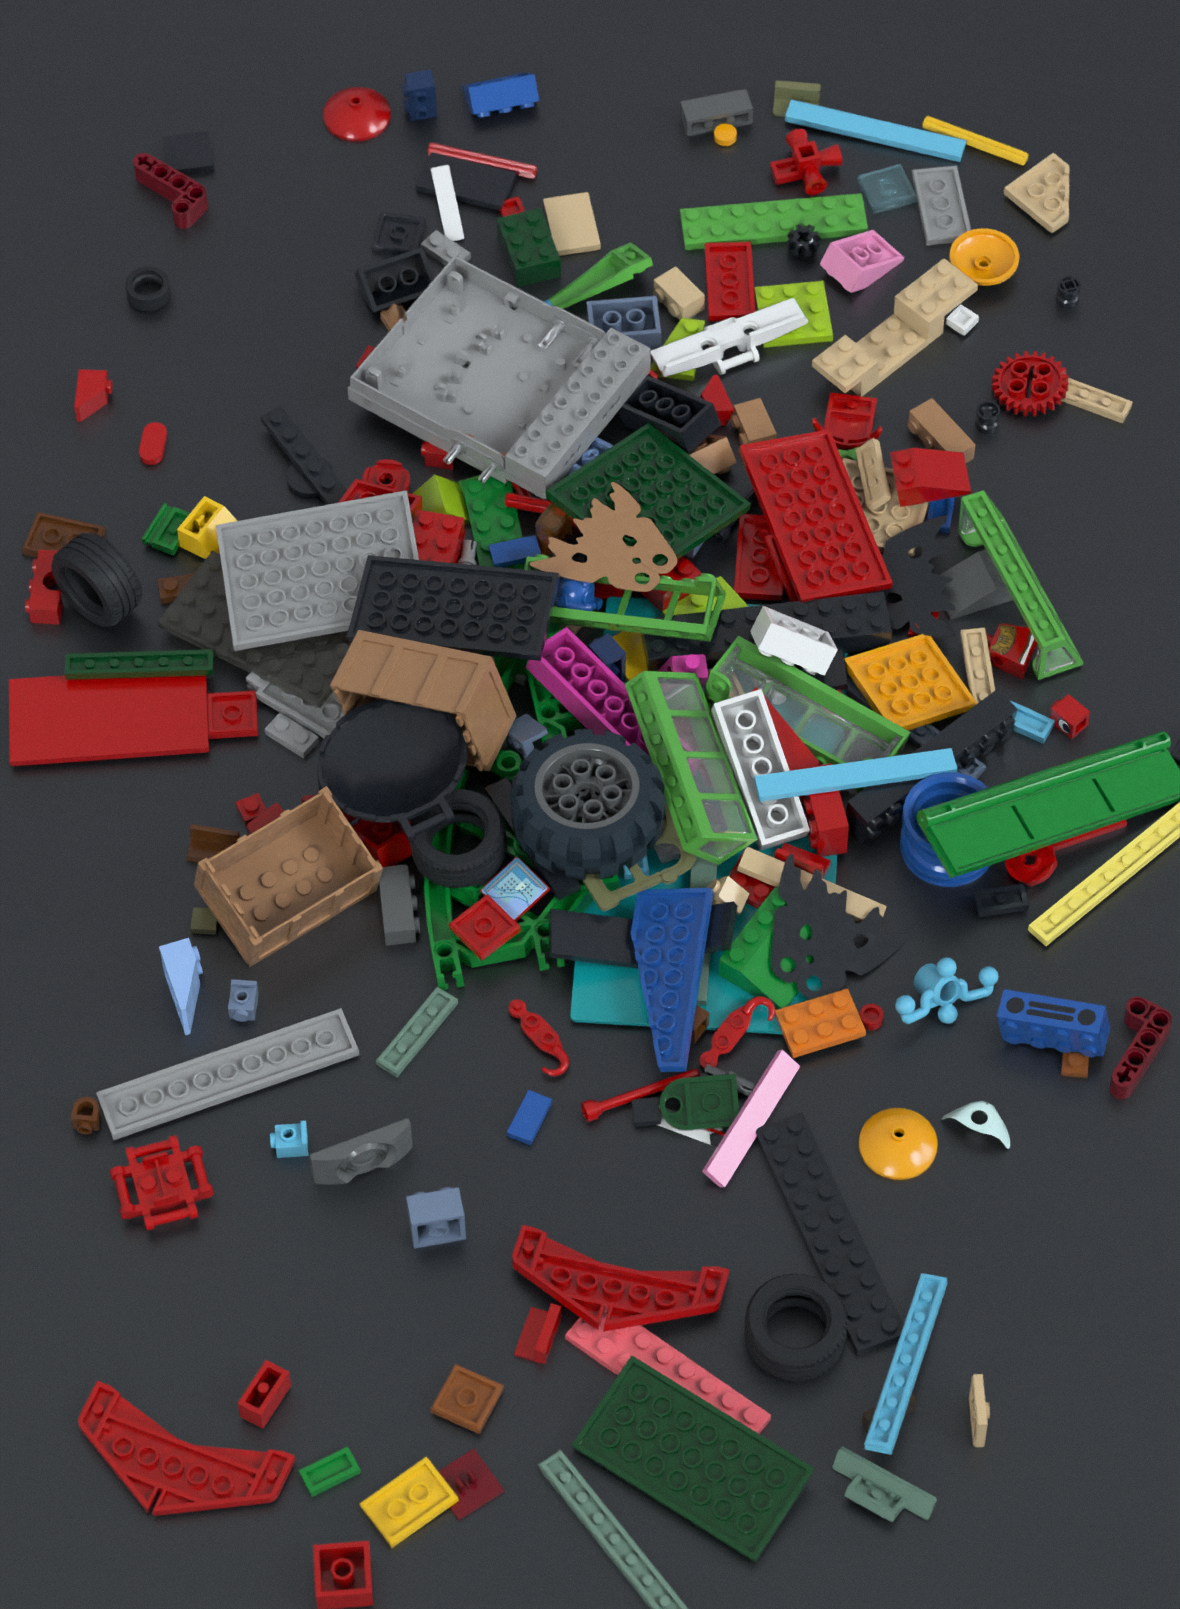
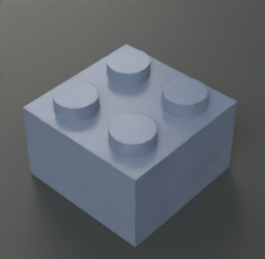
(436, 1217)

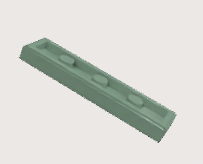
(417, 1032)

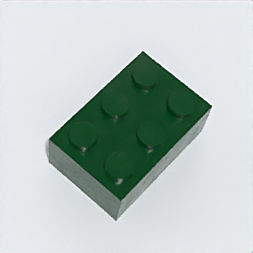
(528, 247)

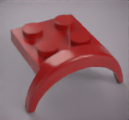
(849, 420)

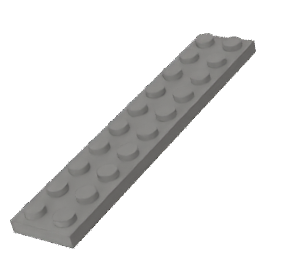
(227, 1074)

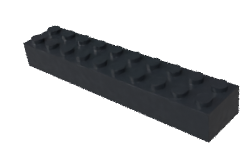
(852, 621)

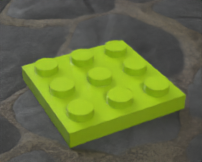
(812, 302)

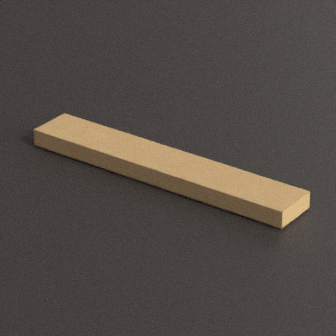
(770, 869)

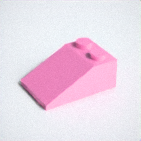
(860, 260)

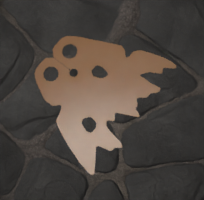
(606, 550)

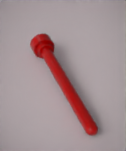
(593, 1109)

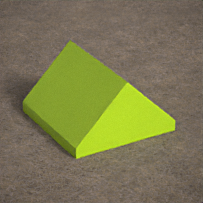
(443, 497)

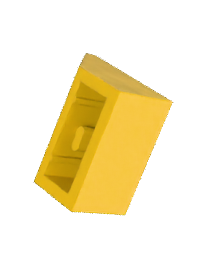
(199, 530)

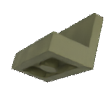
(798, 91)

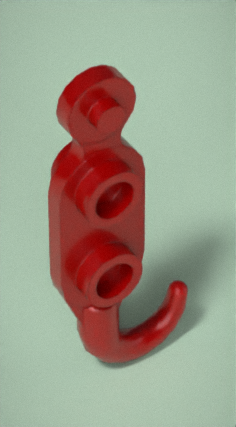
(733, 1029)
(541, 1035)

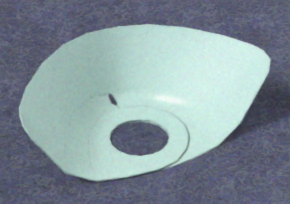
(993, 1126)

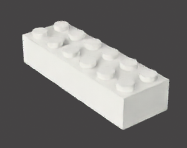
(753, 751)

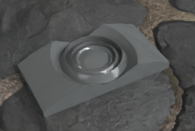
(361, 1154)

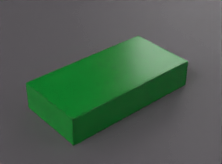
(329, 1471)

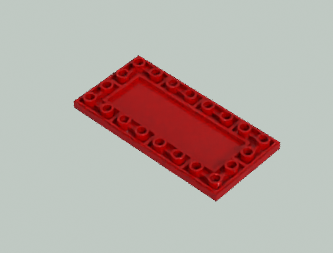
(106, 718)

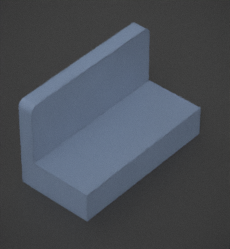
(523, 733)

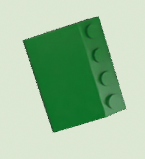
(750, 956)

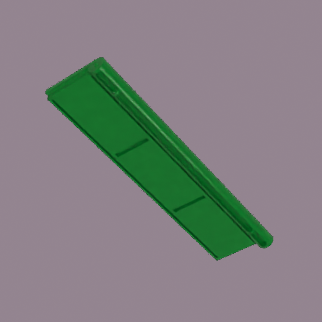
(1052, 804)

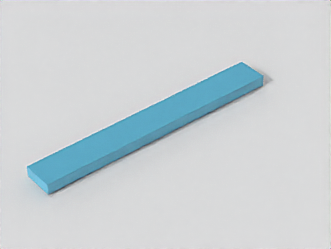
(875, 130)
(854, 774)
(905, 1364)

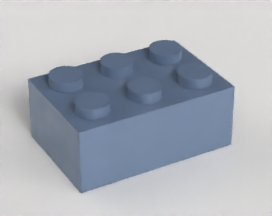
(630, 316)

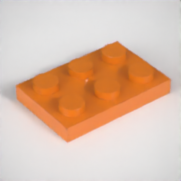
(820, 1023)

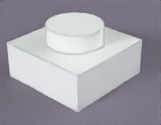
(962, 320)

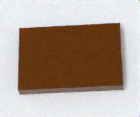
(54, 532)

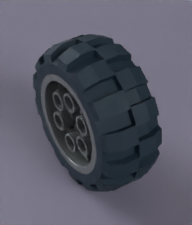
(596, 841)

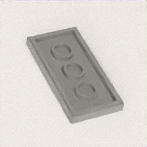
(940, 204)

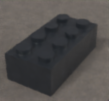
(671, 411)

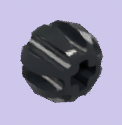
(803, 233)

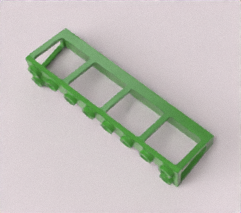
(702, 585)

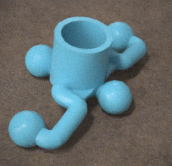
(940, 987)

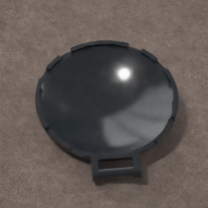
(393, 763)

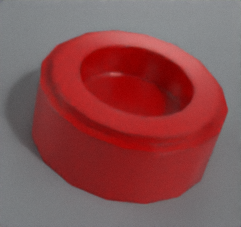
(871, 1016)

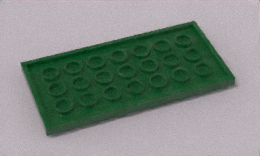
(693, 1458)

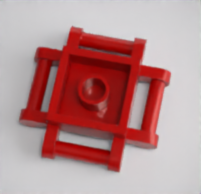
(161, 1183)

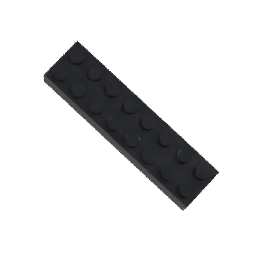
(967, 736)

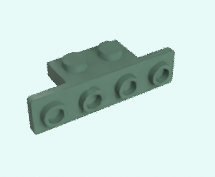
(880, 1489)

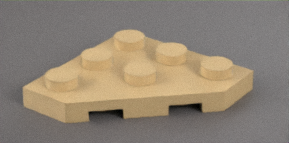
(1043, 192)

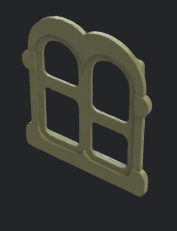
(609, 899)

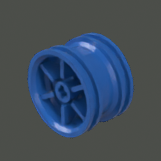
(913, 843)

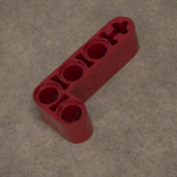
(187, 195)
(1138, 1052)

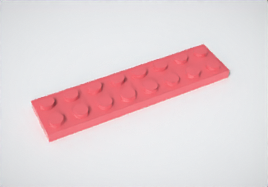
(616, 1347)

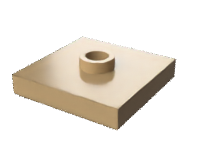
(978, 1410)

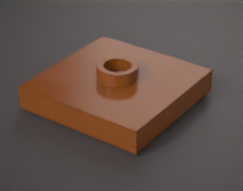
(467, 1399)

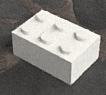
(793, 641)

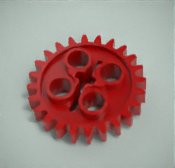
(1047, 385)

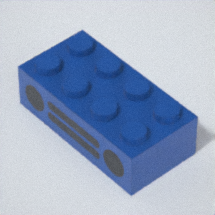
(1053, 1023)

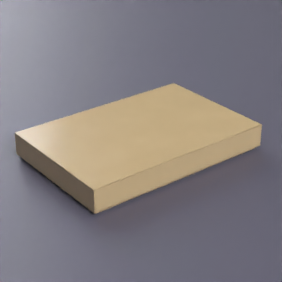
(572, 223)

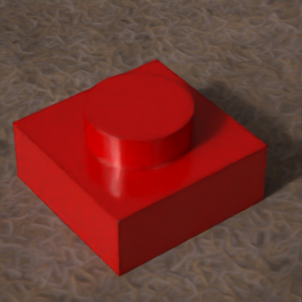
(250, 808)

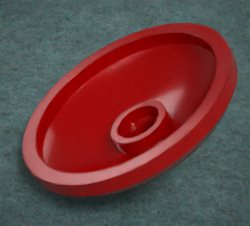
(356, 114)

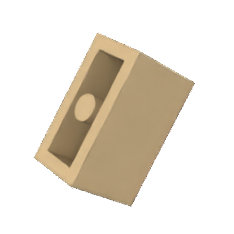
(678, 294)

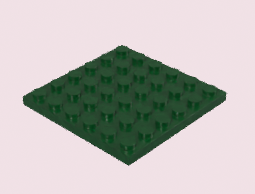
(666, 482)

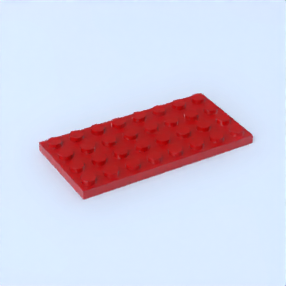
(815, 516)

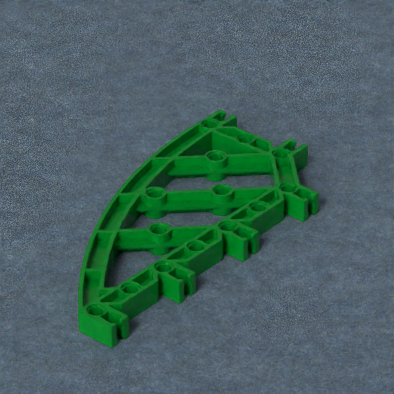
(439, 898)

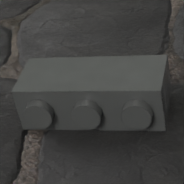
(708, 112)
(398, 905)

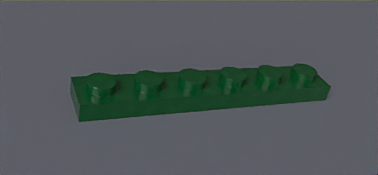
(139, 664)

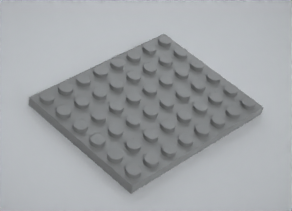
(304, 567)

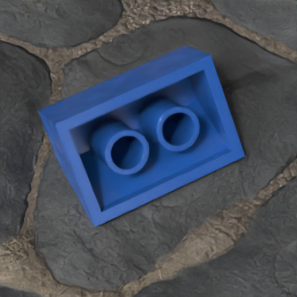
(501, 94)

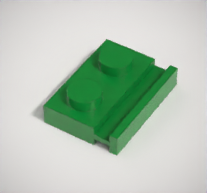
(163, 530)

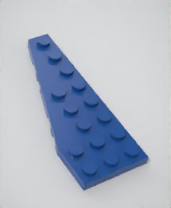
(669, 949)

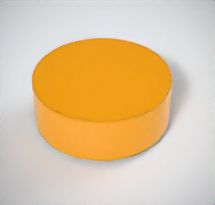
(725, 134)

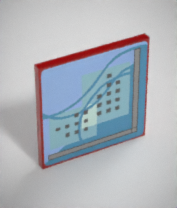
(515, 888)

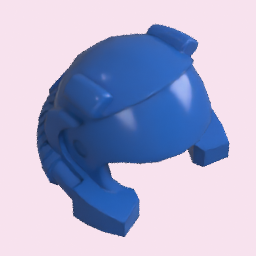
(577, 595)

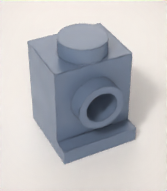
(243, 1000)

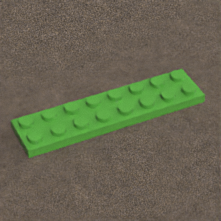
(773, 220)

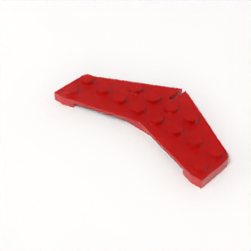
(624, 1293)
(185, 1474)

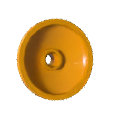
(985, 256)
(898, 1156)

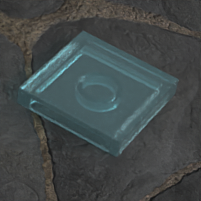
(887, 188)

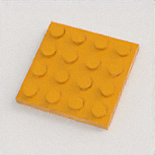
(910, 682)

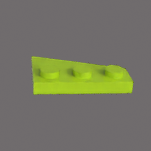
(685, 328)
(698, 603)

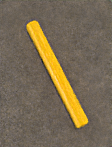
(976, 140)

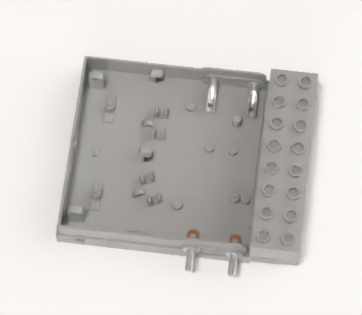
(533, 382)

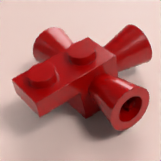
(805, 162)

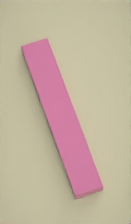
(750, 1117)

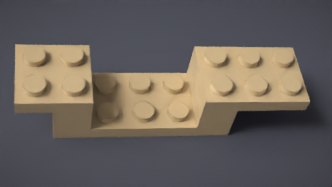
(913, 326)

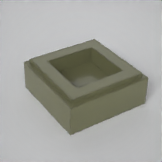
(203, 921)

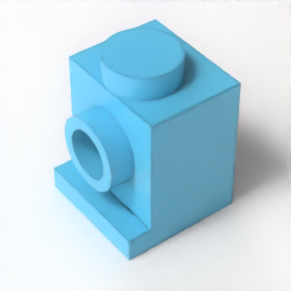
(290, 1140)

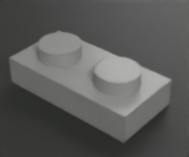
(443, 248)
(291, 735)

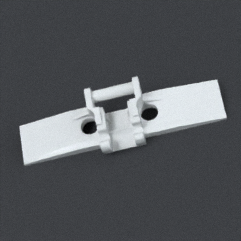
(767, 323)

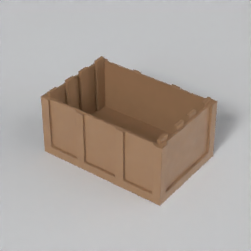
(433, 679)
(287, 877)

